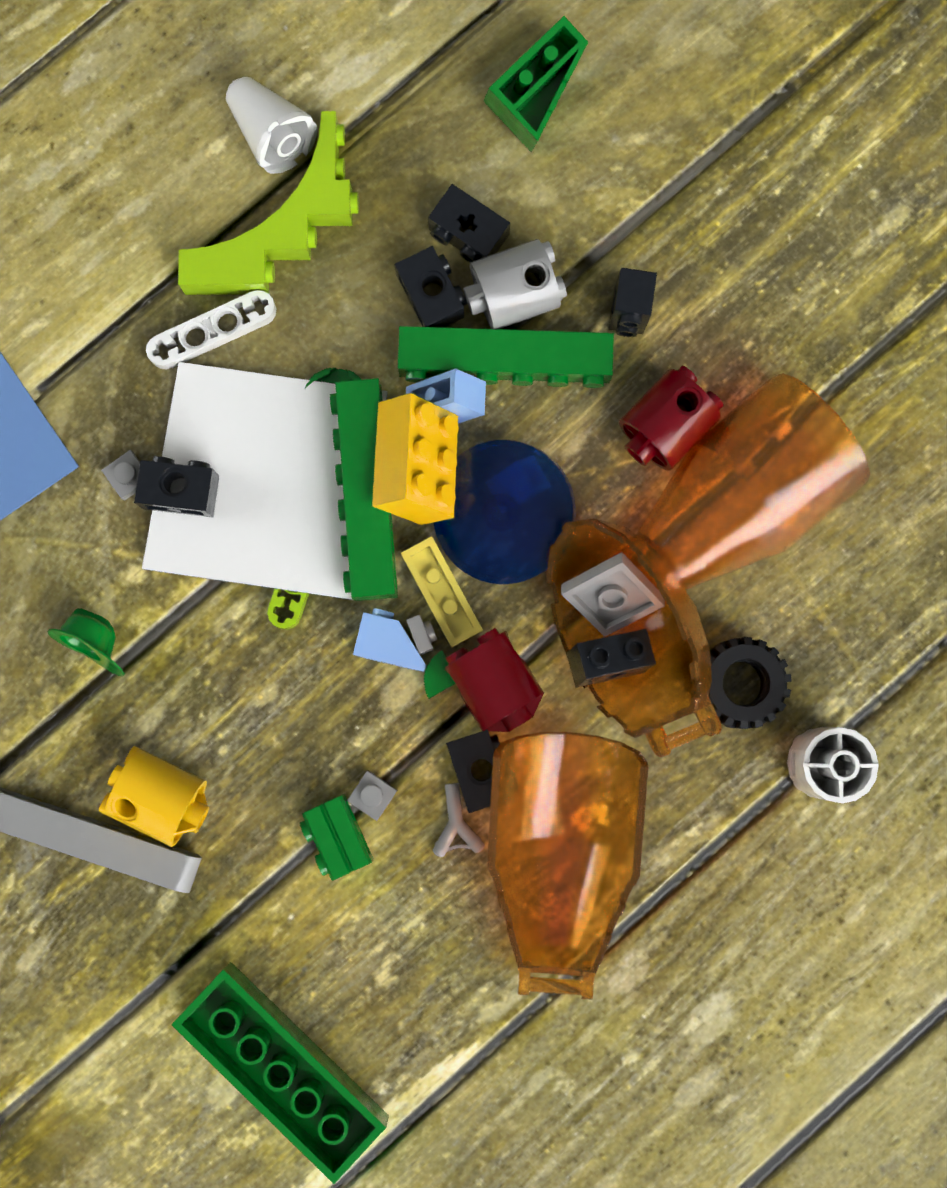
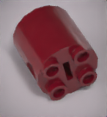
(660, 428)
(495, 683)

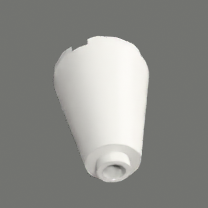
(270, 125)

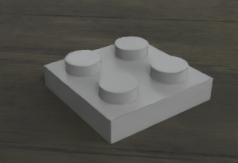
(612, 594)

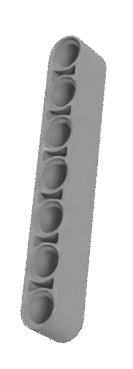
(97, 842)

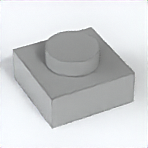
(123, 474)
(422, 634)
(372, 795)

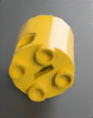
(155, 797)

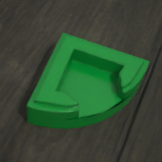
(436, 677)

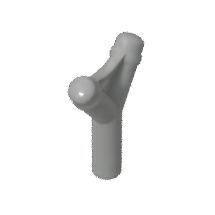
(456, 825)

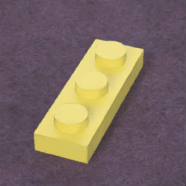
(441, 592)

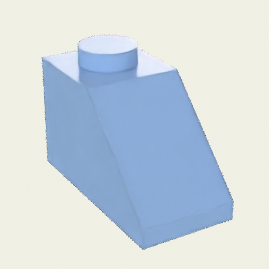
(453, 392)
(386, 641)

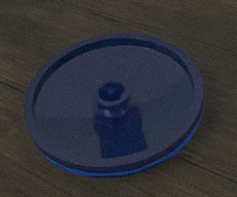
(506, 511)

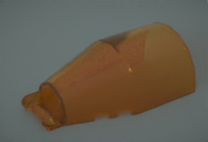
(755, 483)
(564, 850)

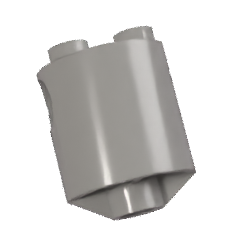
(502, 288)

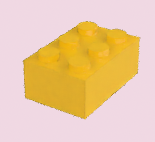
(415, 459)

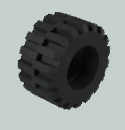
(772, 682)

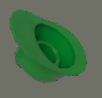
(90, 636)

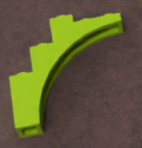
(244, 262)

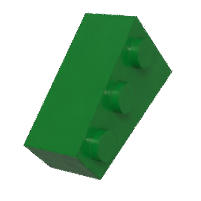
(535, 82)

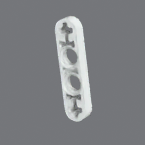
(209, 324)

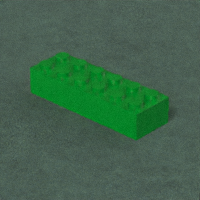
(282, 1072)

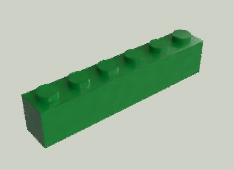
(507, 355)
(368, 529)

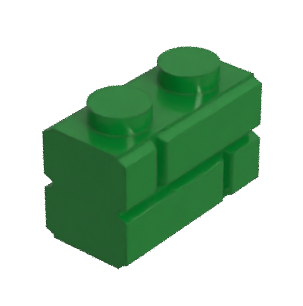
(336, 838)

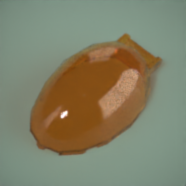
(680, 646)

